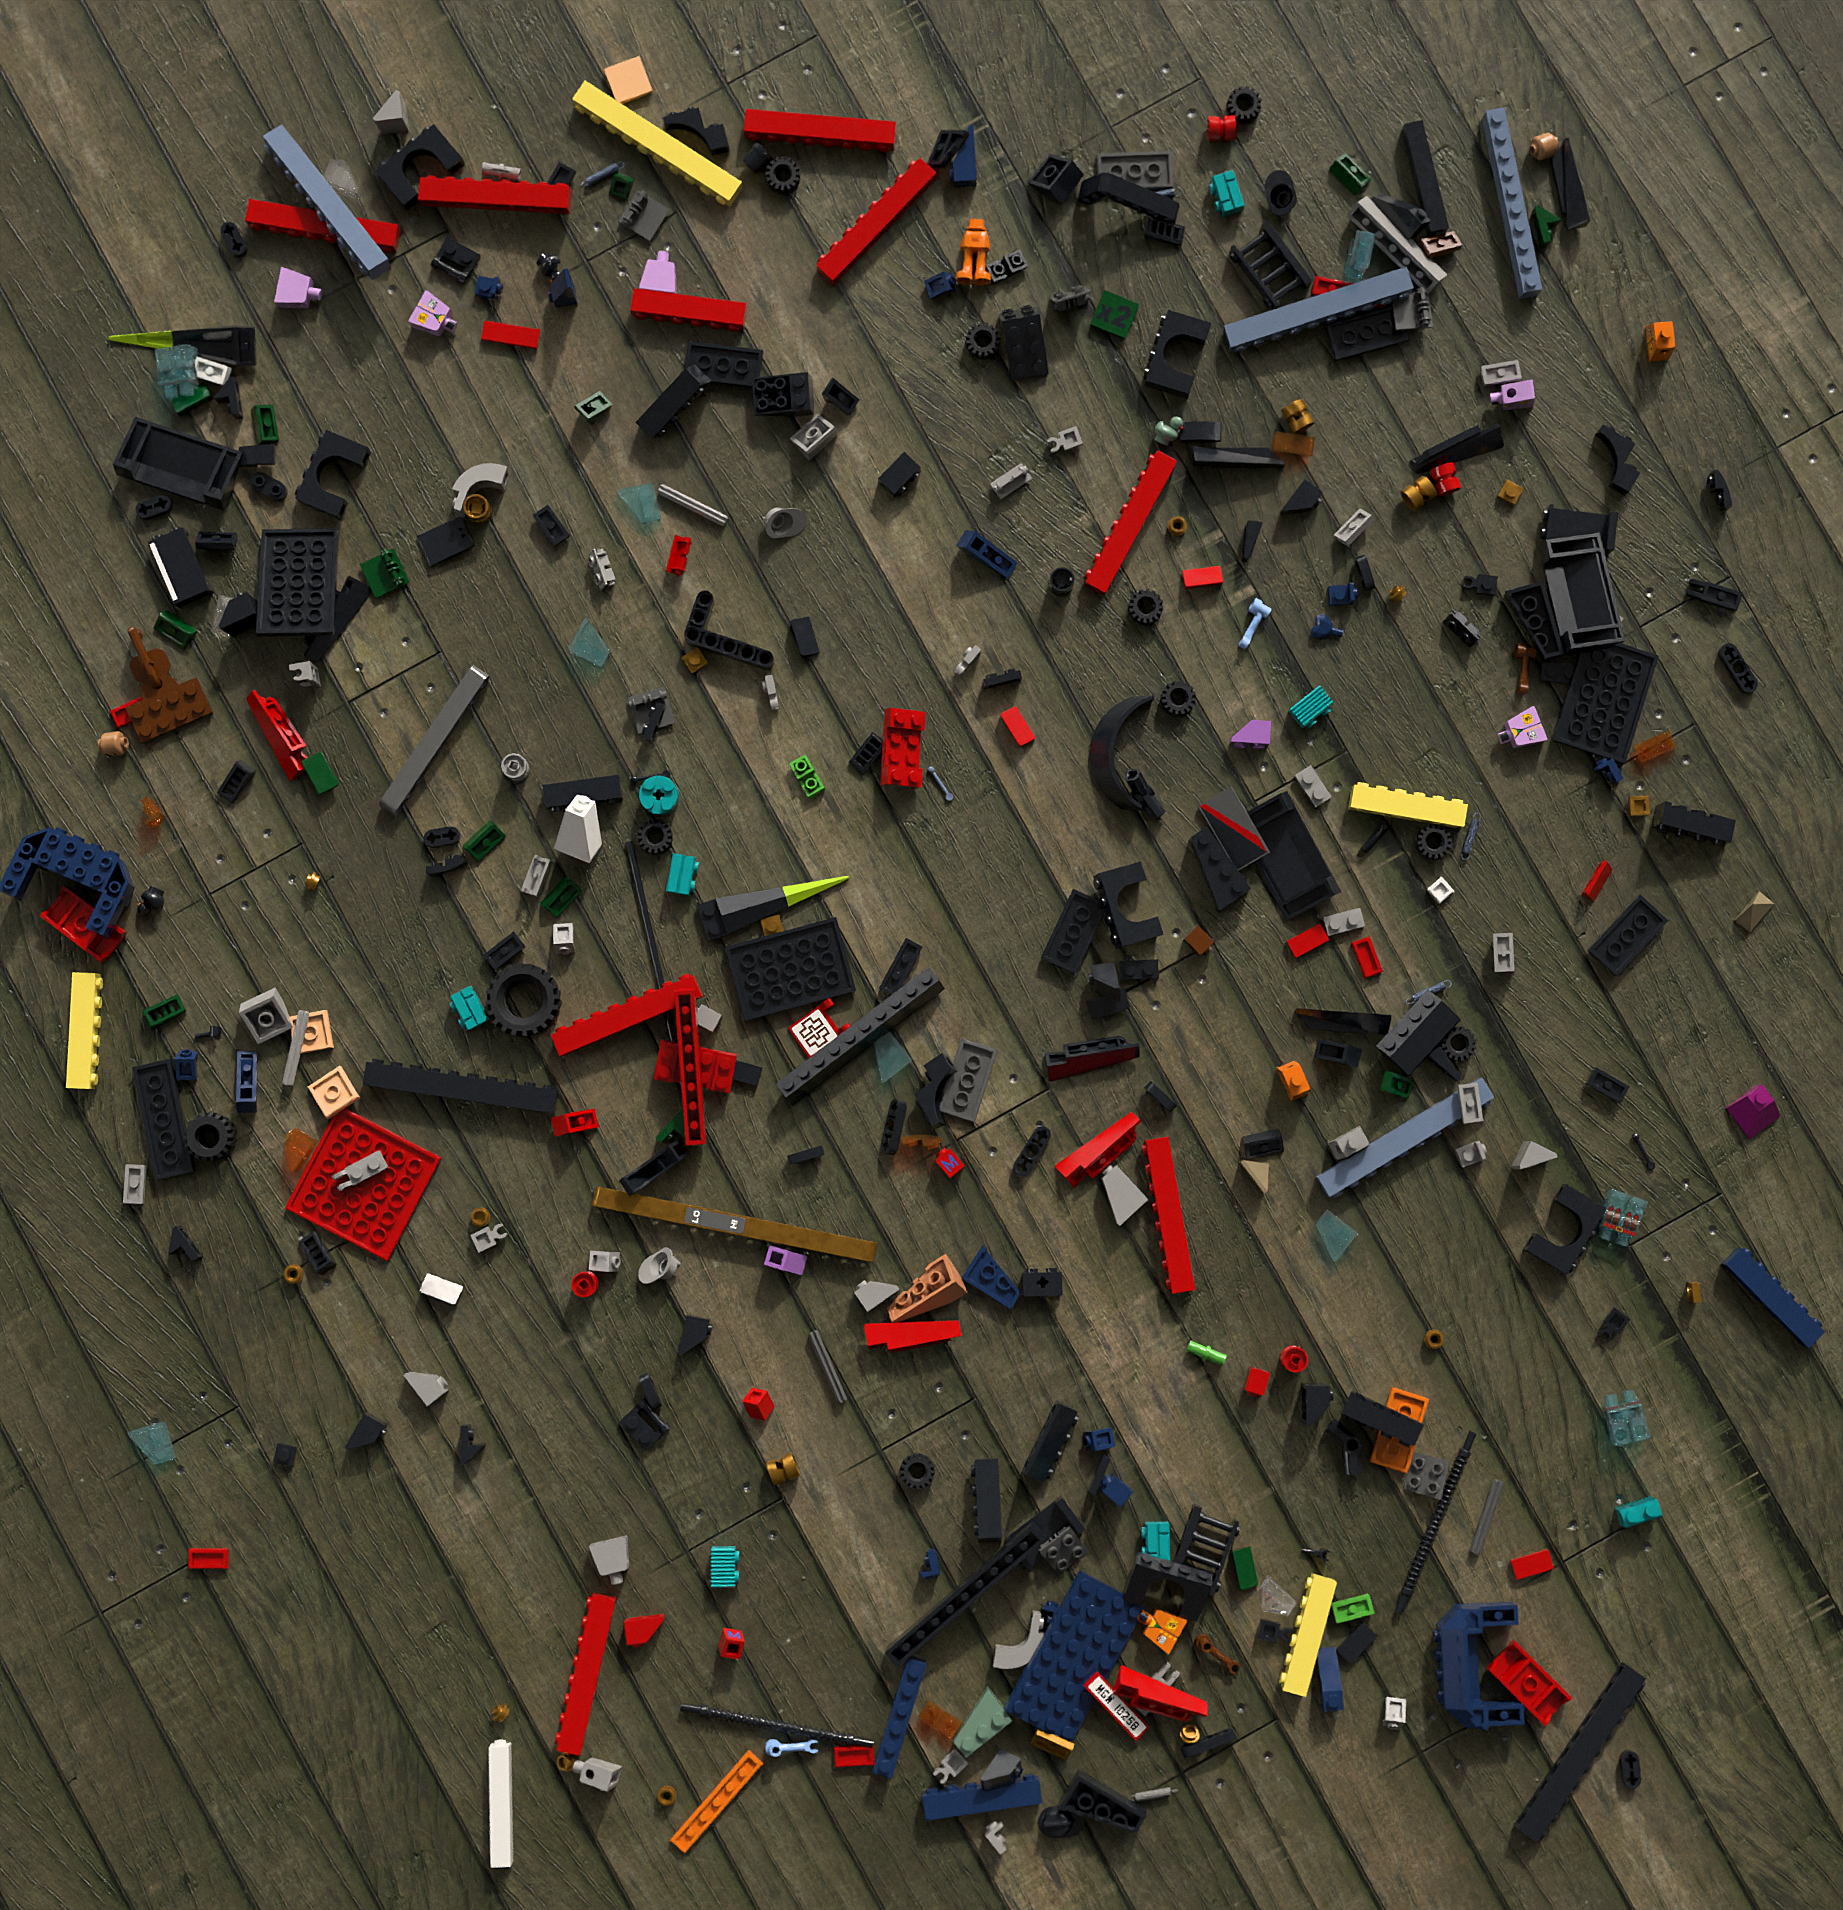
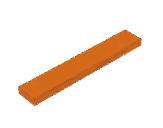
(716, 1801)

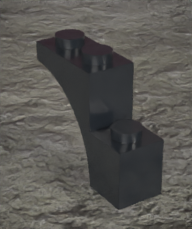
(691, 121)
(1619, 447)
(928, 1098)
(654, 1167)

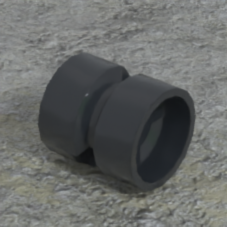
(1061, 581)

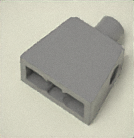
(1349, 1143)
(611, 1557)
(598, 1773)

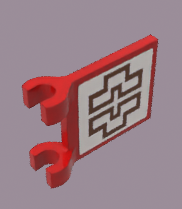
(816, 1029)

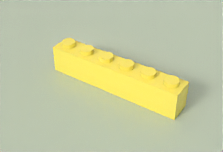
(1408, 806)
(84, 1031)
(1308, 1634)

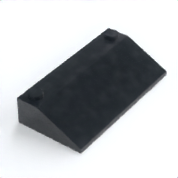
(178, 463)
(1581, 593)
(1294, 865)

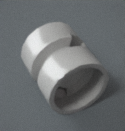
(515, 767)

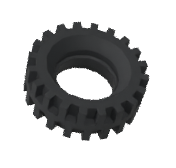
(500, 988)

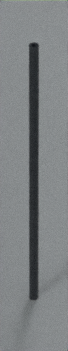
(649, 933)

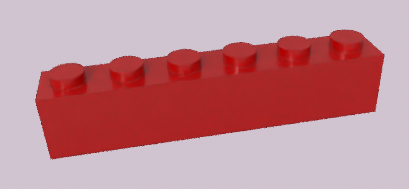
(688, 309)

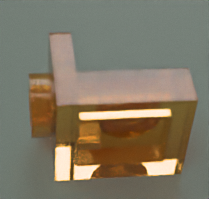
(153, 809)

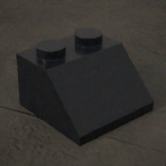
(1056, 178)
(239, 614)
(1314, 1401)

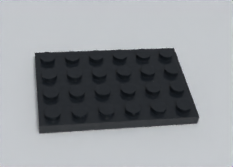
(297, 582)
(1605, 700)
(790, 969)

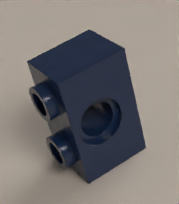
(1115, 1489)

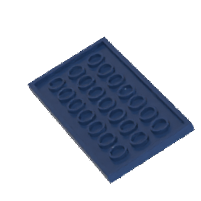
(1079, 1641)

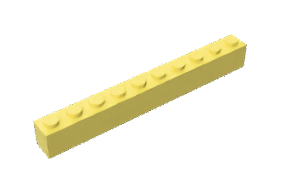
(657, 143)

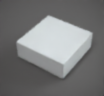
(1440, 890)

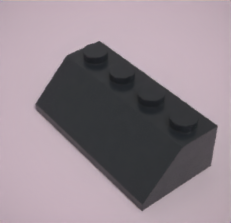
(1418, 1033)
(1050, 1441)

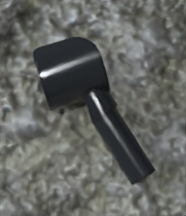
(215, 1031)
(1316, 1553)

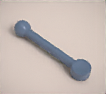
(931, 770)

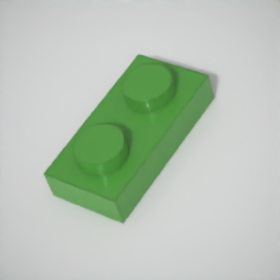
(1352, 1608)

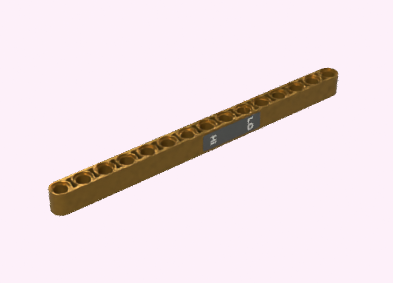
(734, 1224)

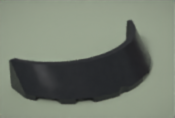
(1102, 752)

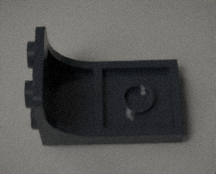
(1024, 342)

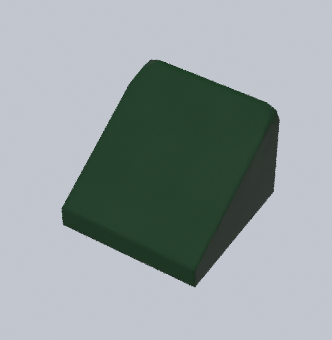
(621, 185)

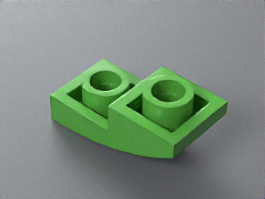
(807, 776)

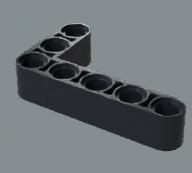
(1128, 194)
(722, 641)

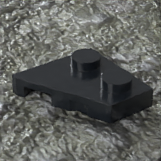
(946, 147)

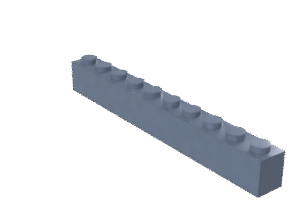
(326, 202)
(1511, 203)
(1318, 309)
(1397, 1143)

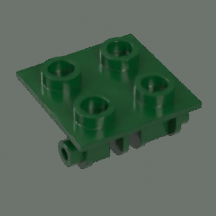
(384, 572)

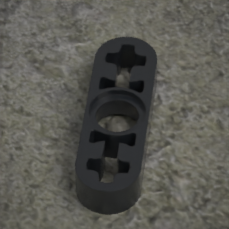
(1740, 660)
(894, 1120)
(1043, 1141)
(1208, 1742)

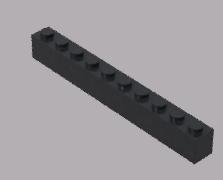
(860, 1036)
(461, 1087)
(965, 1594)
(1579, 1752)

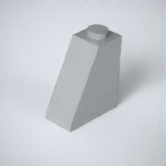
(1121, 1193)

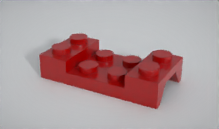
(902, 747)
(70, 917)
(716, 1066)
(1528, 1682)

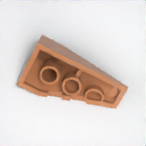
(934, 1289)

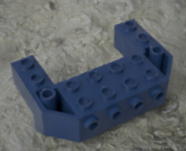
(78, 862)
(1459, 1664)

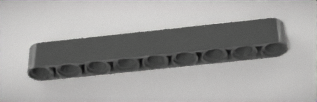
(434, 740)

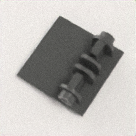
(643, 215)
(1079, 292)
(1413, 311)
(642, 704)
(1427, 1475)
(1063, 1549)

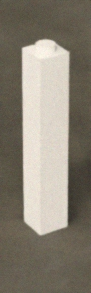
(501, 1804)

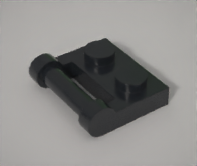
(459, 255)
(639, 1428)

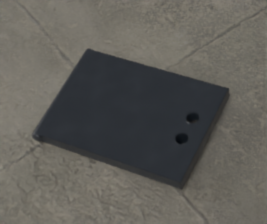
(445, 541)

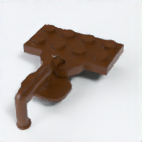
(171, 702)

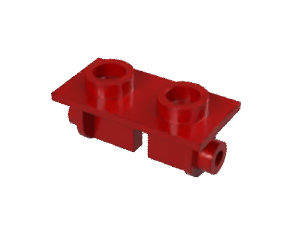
(677, 557)

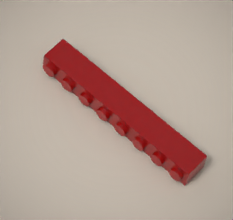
(819, 130)
(495, 195)
(875, 221)
(305, 222)
(1130, 523)
(621, 1017)
(690, 1066)
(1169, 1215)
(586, 1673)

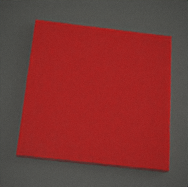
(376, 1209)

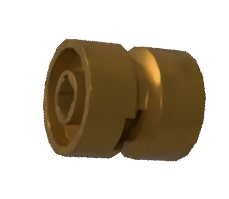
(1294, 411)
(1416, 495)
(477, 509)
(783, 1469)

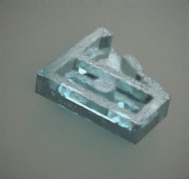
(642, 502)
(589, 645)
(890, 1056)
(1335, 1234)
(154, 1442)

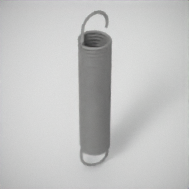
(1148, 1795)

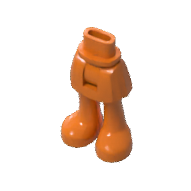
(974, 241)

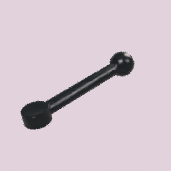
(634, 779)
(1650, 1165)

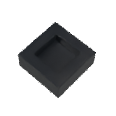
(285, 1454)

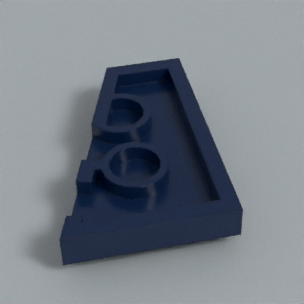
(991, 1279)

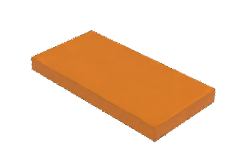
(1389, 1451)

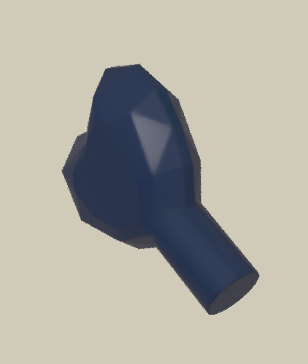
(1324, 627)

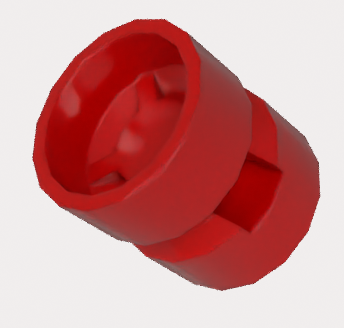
(1221, 128)
(1445, 479)
(585, 1284)
(1293, 1358)

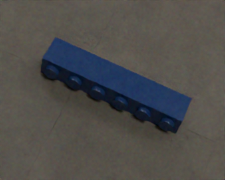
(1773, 1297)
(899, 1716)
(972, 1799)

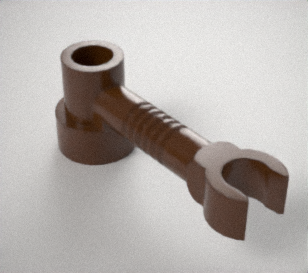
(1525, 653)
(1202, 1639)

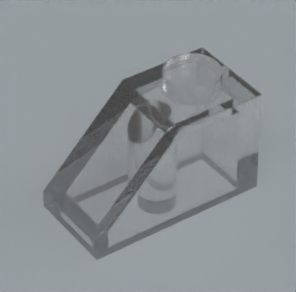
(341, 178)

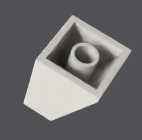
(580, 830)

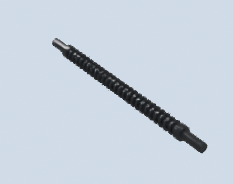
(1407, 1590)
(771, 1724)

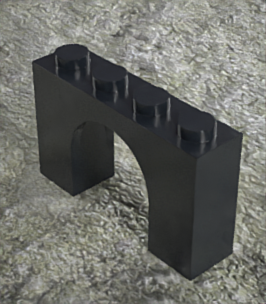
(430, 143)
(1174, 327)
(330, 448)
(1123, 930)
(1588, 1216)
(1149, 1569)

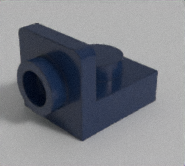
(940, 284)
(488, 287)
(1342, 594)
(1612, 772)
(186, 1065)
(1098, 1439)
(932, 1561)
(1050, 1606)

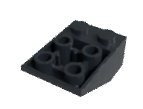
(783, 395)

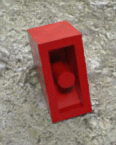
(574, 1122)
(640, 1629)

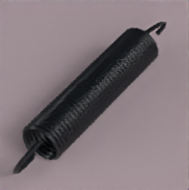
(1374, 838)

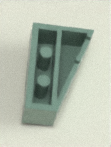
(982, 1723)

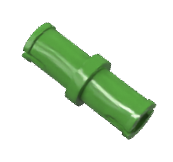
(1206, 1353)

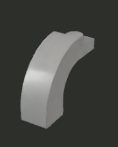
(476, 478)
(1018, 1655)

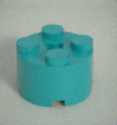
(652, 787)

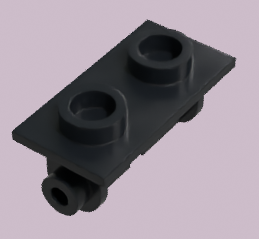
(1467, 634)

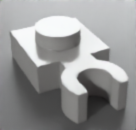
(1067, 439)
(970, 656)
(769, 688)
(486, 1238)
(953, 1764)

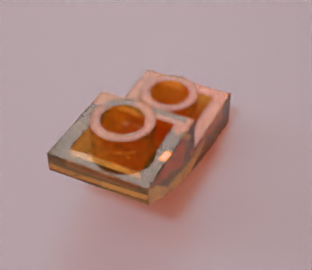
(1293, 444)
(1655, 746)
(927, 1140)
(940, 1719)

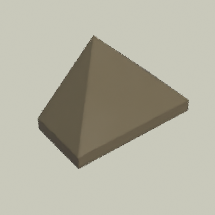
(1754, 912)
(1258, 1173)

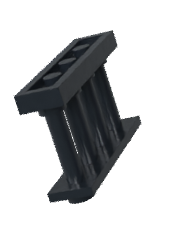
(1289, 263)
(1190, 1534)

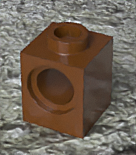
(1199, 941)

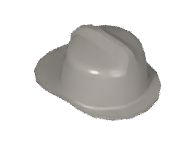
(784, 522)
(658, 1266)

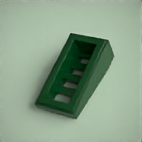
(160, 1021)

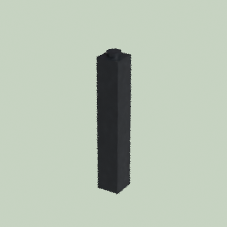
(1425, 177)

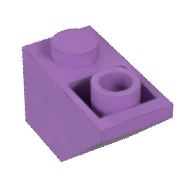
(1255, 734)
(785, 1260)

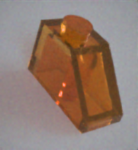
(298, 1147)

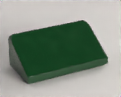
(1349, 173)
(185, 404)
(264, 424)
(174, 628)
(319, 773)
(484, 840)
(561, 896)
(1244, 1567)

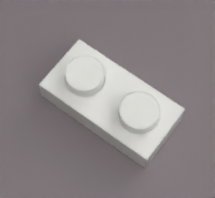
(212, 371)

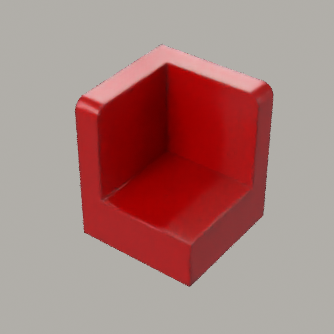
(758, 1404)

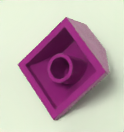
(1754, 1110)

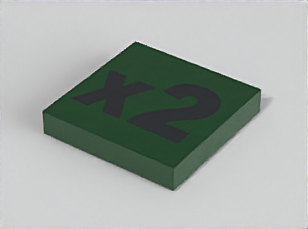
(1114, 314)

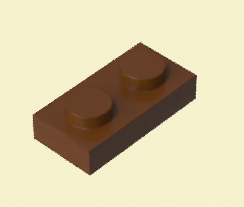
(1440, 244)

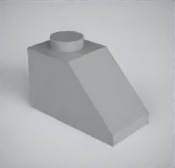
(873, 1293)
(427, 1386)

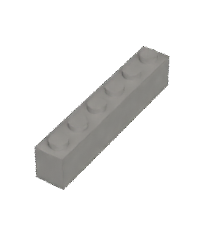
(1396, 246)

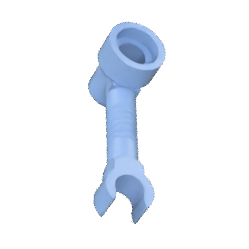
(1259, 610)
(788, 1747)

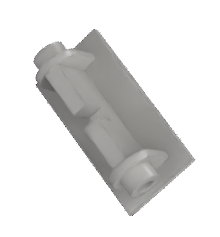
(1011, 481)
(602, 577)

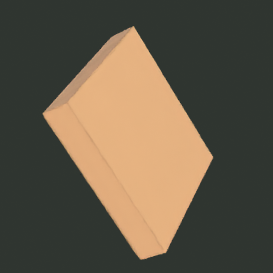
(628, 80)
(317, 1032)
(333, 1092)

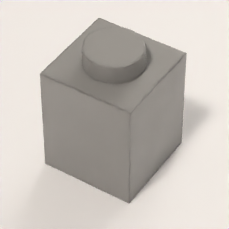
(708, 1018)

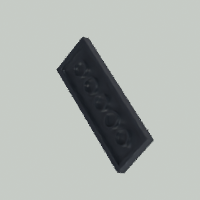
(163, 1119)

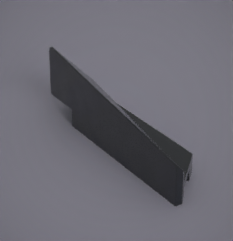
(1569, 187)
(1236, 458)
(347, 604)
(1345, 1021)

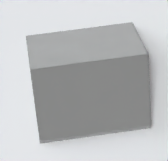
(392, 116)
(814, 436)
(1531, 1154)

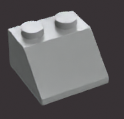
(266, 1015)

